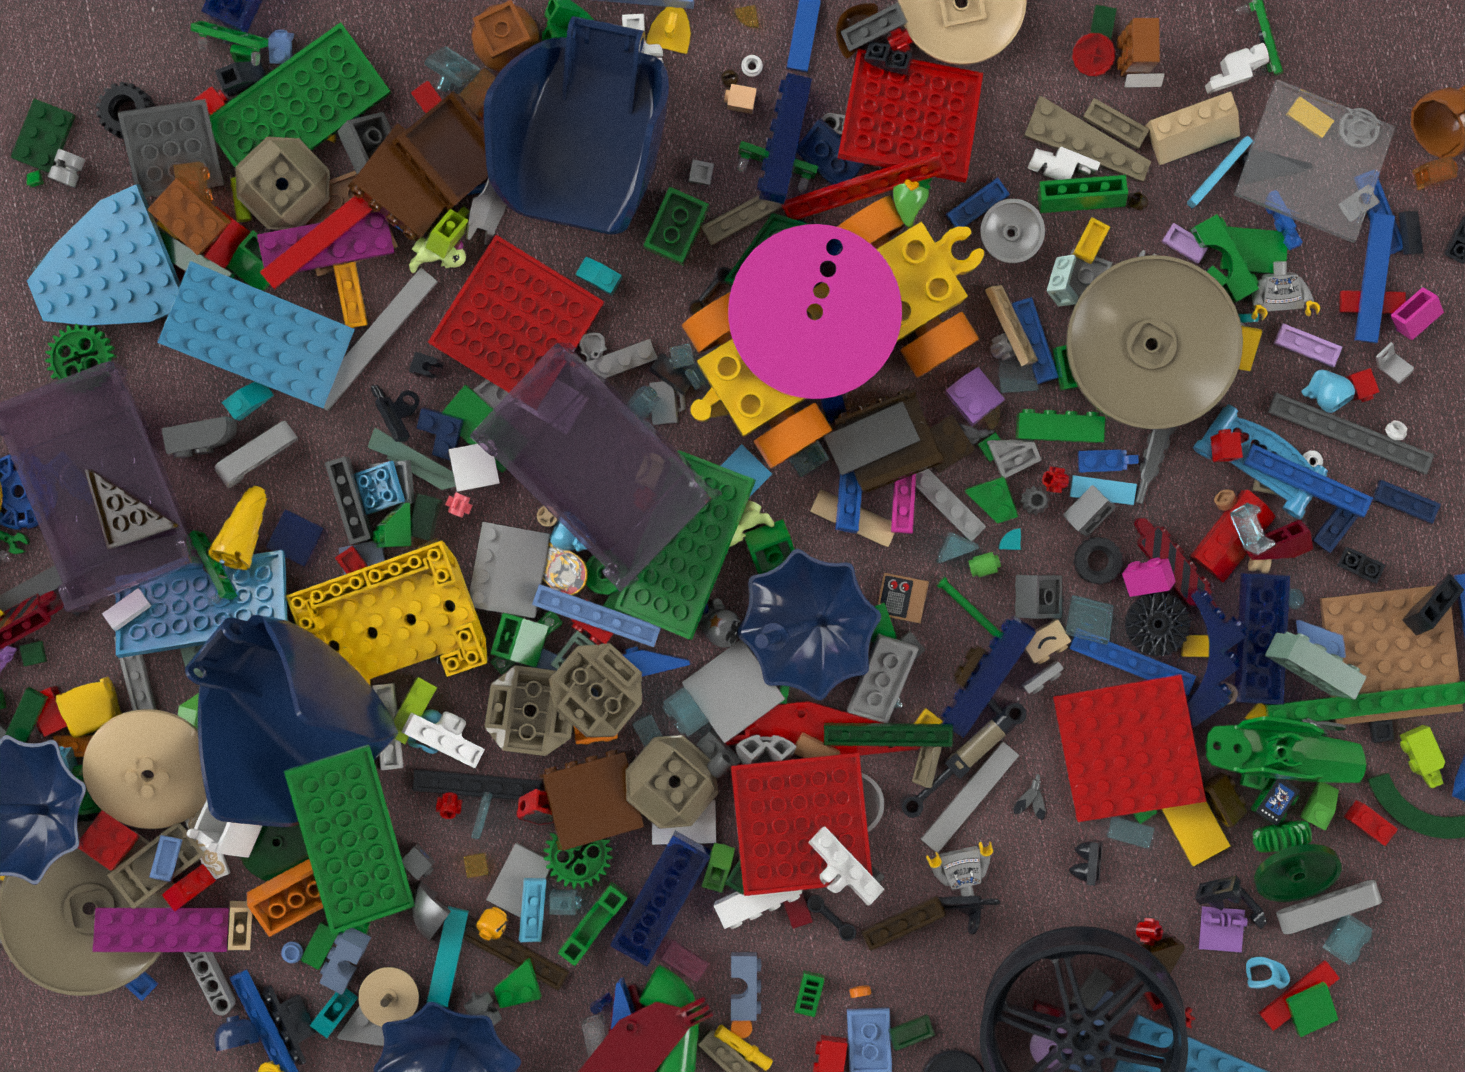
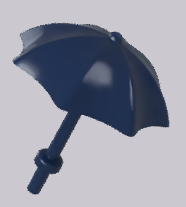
(809, 624)
(36, 807)
(444, 1042)

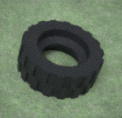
(1114, 560)

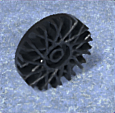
(1172, 629)
(952, 1061)

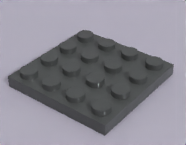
(169, 137)

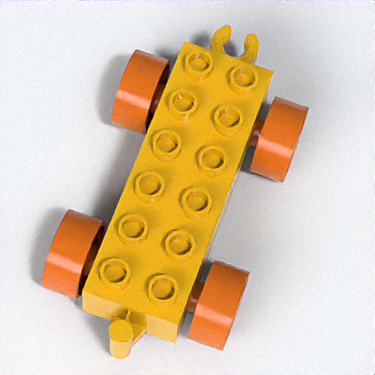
(927, 290)

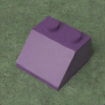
(974, 396)

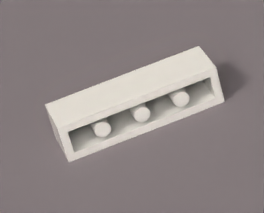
(737, 907)

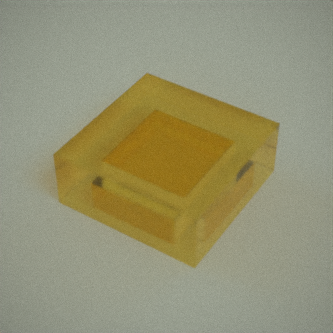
(476, 865)

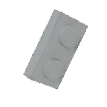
(1049, 673)

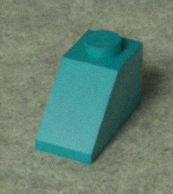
(599, 275)
(247, 400)
(333, 1012)

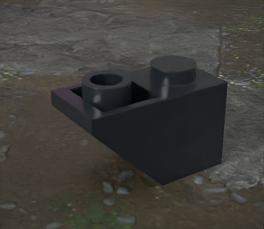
(239, 76)

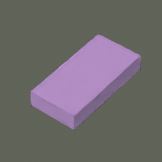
(1184, 243)

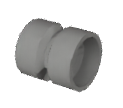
(66, 168)

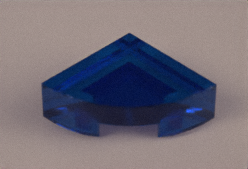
(597, 1005)

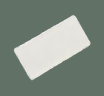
(1144, 80)

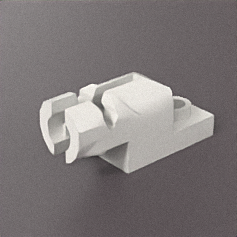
(1238, 67)
(1062, 164)

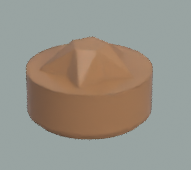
(1225, 499)

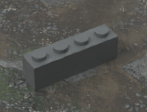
(349, 500)

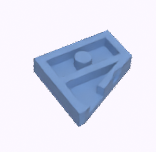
(1330, 640)

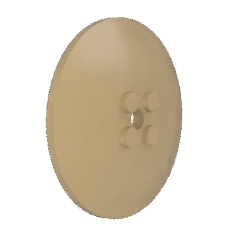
(964, 33)
(140, 743)

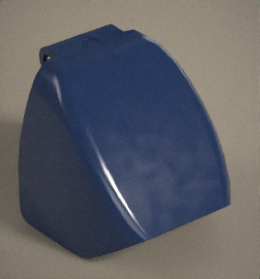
(577, 127)
(273, 704)

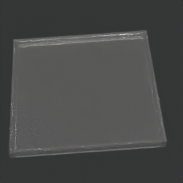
(1315, 161)

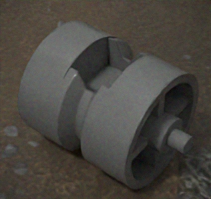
(482, 1004)

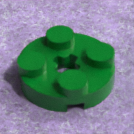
(594, 579)

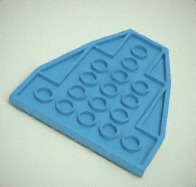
(107, 267)

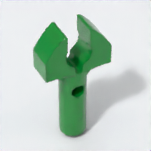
(11, 540)

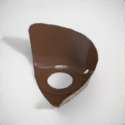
(855, 13)

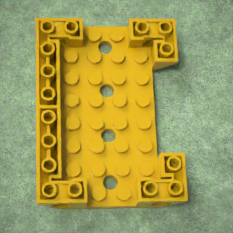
(382, 599)

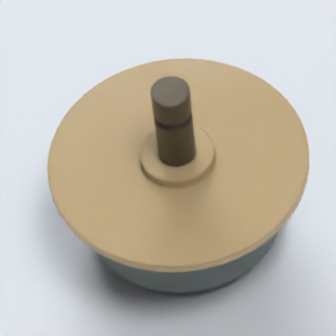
(388, 995)

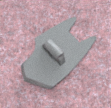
(485, 213)

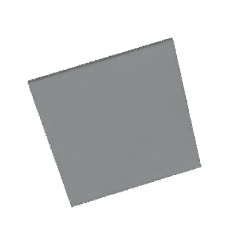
(732, 691)

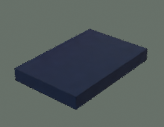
(822, 149)

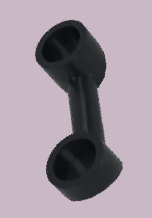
(720, 276)
(1258, 916)
(845, 929)

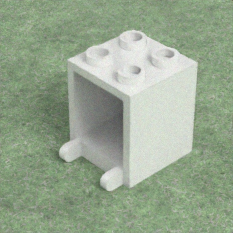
(224, 837)

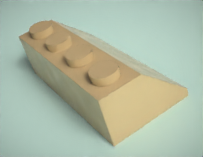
(1194, 128)

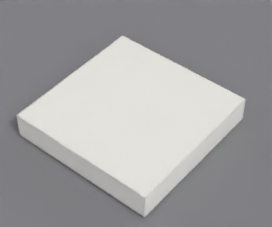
(473, 467)

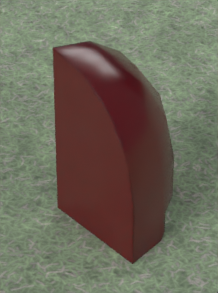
(1048, 1009)

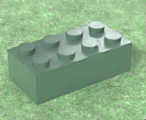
(1316, 665)

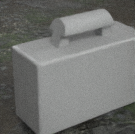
(666, 409)

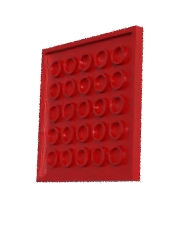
(911, 115)
(512, 315)
(1129, 748)
(782, 810)

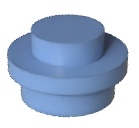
(292, 952)

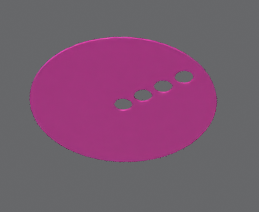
(823, 354)

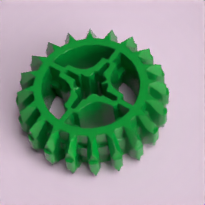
(1284, 835)

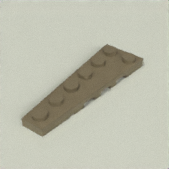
(1059, 128)

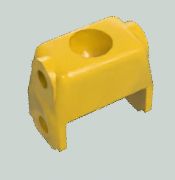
(88, 707)

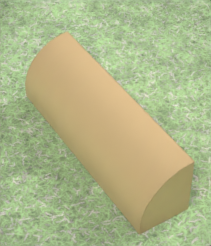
(870, 524)

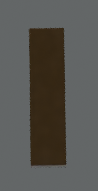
(903, 923)

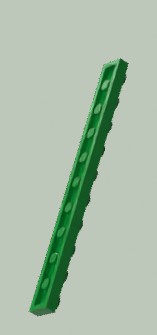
(1371, 703)

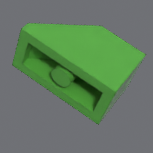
(1321, 805)
(718, 867)

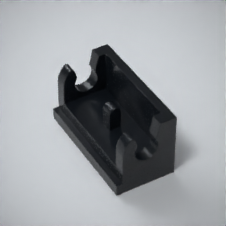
(422, 364)

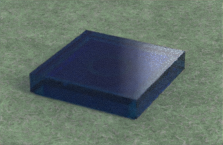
(295, 537)

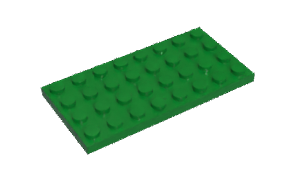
(302, 97)
(682, 576)
(349, 838)

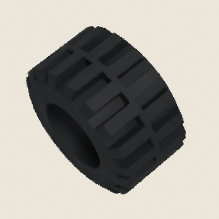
(114, 99)

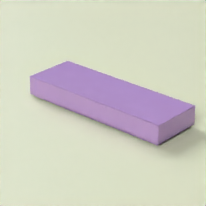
(1308, 345)

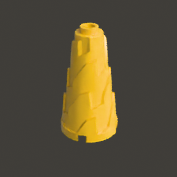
(240, 532)

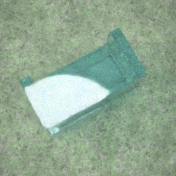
(1250, 529)

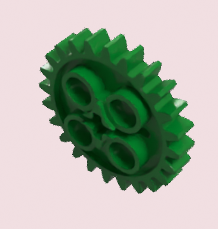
(75, 340)
(593, 864)

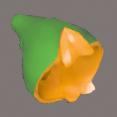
(909, 200)

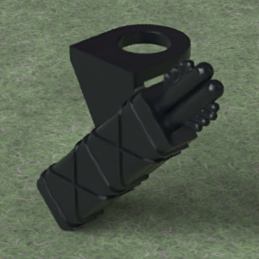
(394, 412)
(970, 906)

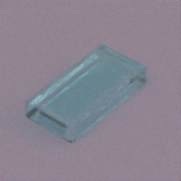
(482, 814)
(1130, 832)

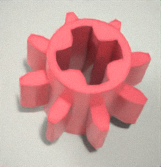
(458, 505)

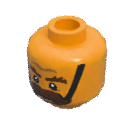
(492, 923)

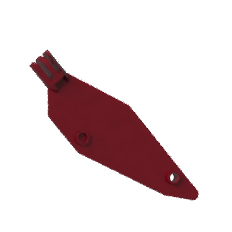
(645, 1037)

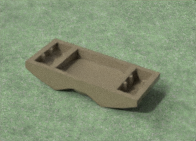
(133, 875)

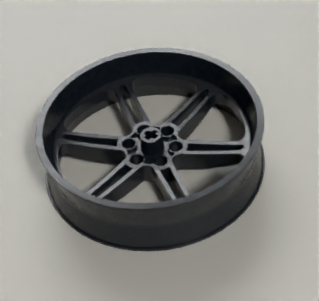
(1066, 944)

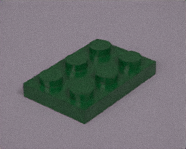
(42, 135)

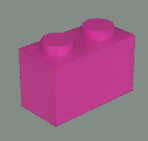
(1417, 313)
(1148, 577)

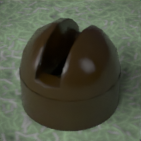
(727, 83)
(1136, 204)

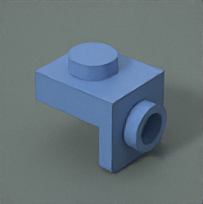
(280, 46)

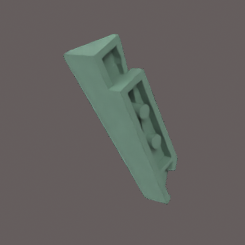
(420, 464)

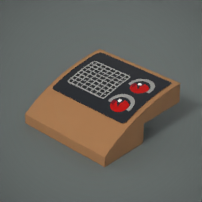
(903, 597)

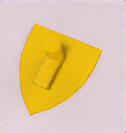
(671, 30)

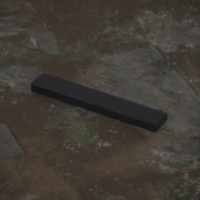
(473, 784)

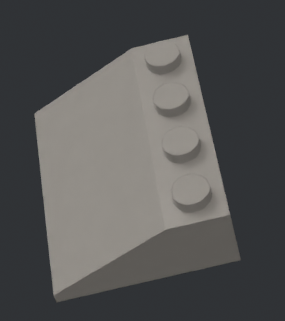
(508, 569)

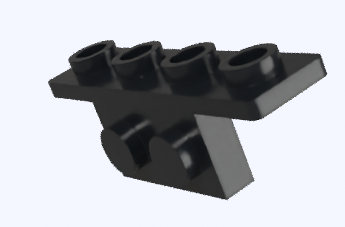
(293, 1021)

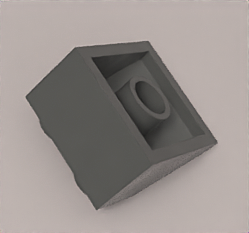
(1038, 596)

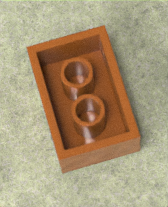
(1139, 46)
(189, 215)

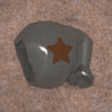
(720, 625)

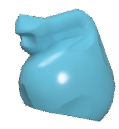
(1330, 390)
(564, 539)

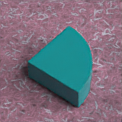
(1011, 540)

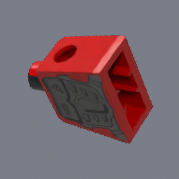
(534, 808)

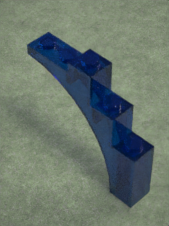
(1222, 636)

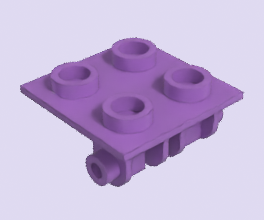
(1222, 929)

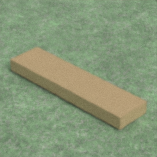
(1011, 325)

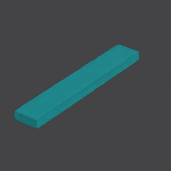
(448, 956)

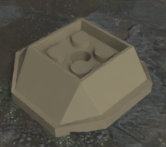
(306, 178)
(613, 678)
(511, 726)
(649, 785)

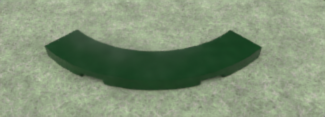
(1406, 814)

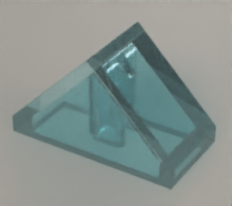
(809, 459)
(955, 546)

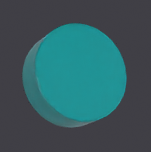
(1244, 318)

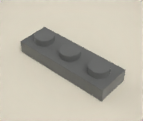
(874, 27)

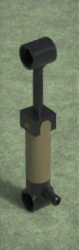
(978, 745)

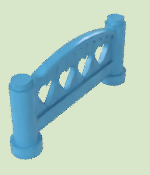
(1227, 419)

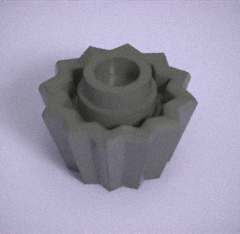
(1035, 500)

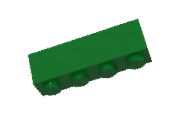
(1082, 194)
(1060, 427)

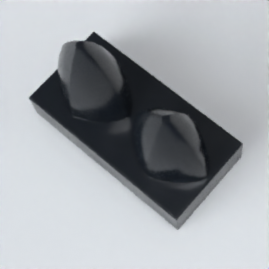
(1089, 871)
(1217, 890)

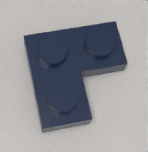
(444, 426)

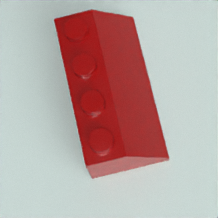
(223, 247)
(1222, 546)

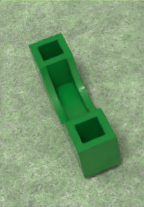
(1213, 235)
(593, 923)

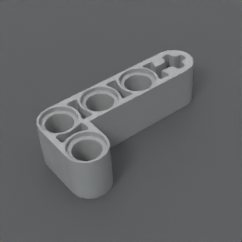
(254, 453)

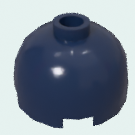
(235, 1033)

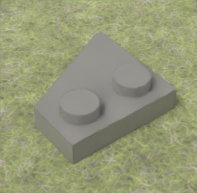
(1013, 455)
(362, 1030)

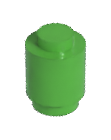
(984, 564)

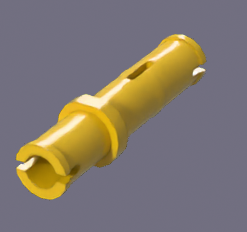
(750, 1052)

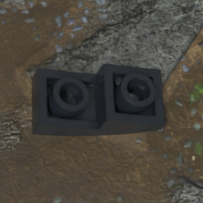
(887, 59)
(1456, 245)
(1361, 565)

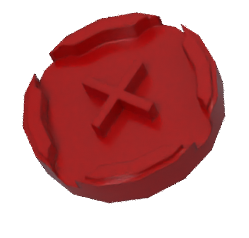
(1093, 54)

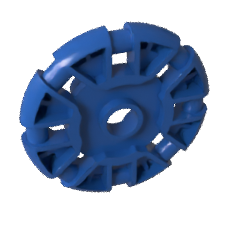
(11, 502)

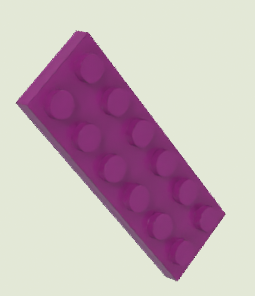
(363, 241)
(160, 930)

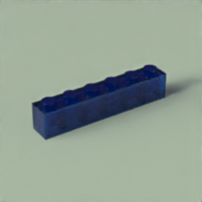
(785, 138)
(989, 675)

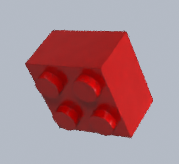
(107, 841)

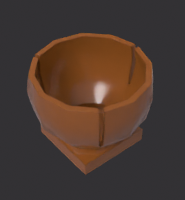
(503, 34)
(1440, 122)

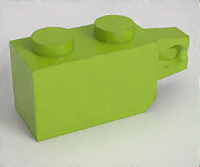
(448, 232)
(1423, 754)

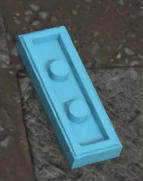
(1113, 490)
(532, 910)

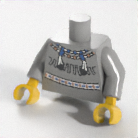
(1282, 292)
(962, 867)

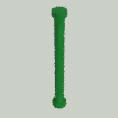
(968, 607)

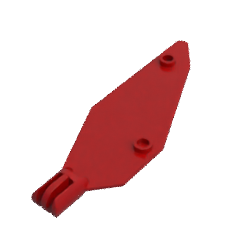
(808, 717)

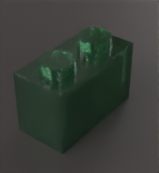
(425, 516)

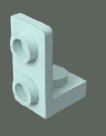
(1059, 281)

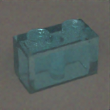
(685, 711)
(1348, 939)

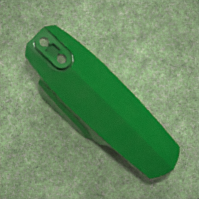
(1285, 751)

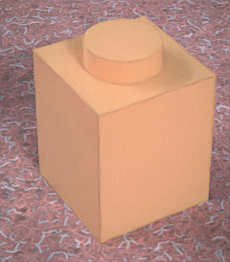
(740, 98)

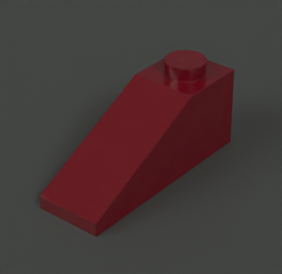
(1289, 541)

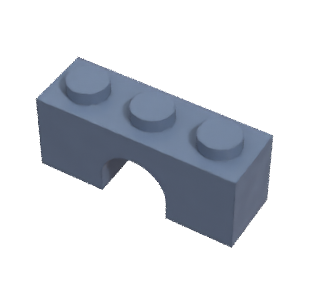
(349, 948)
(745, 1005)

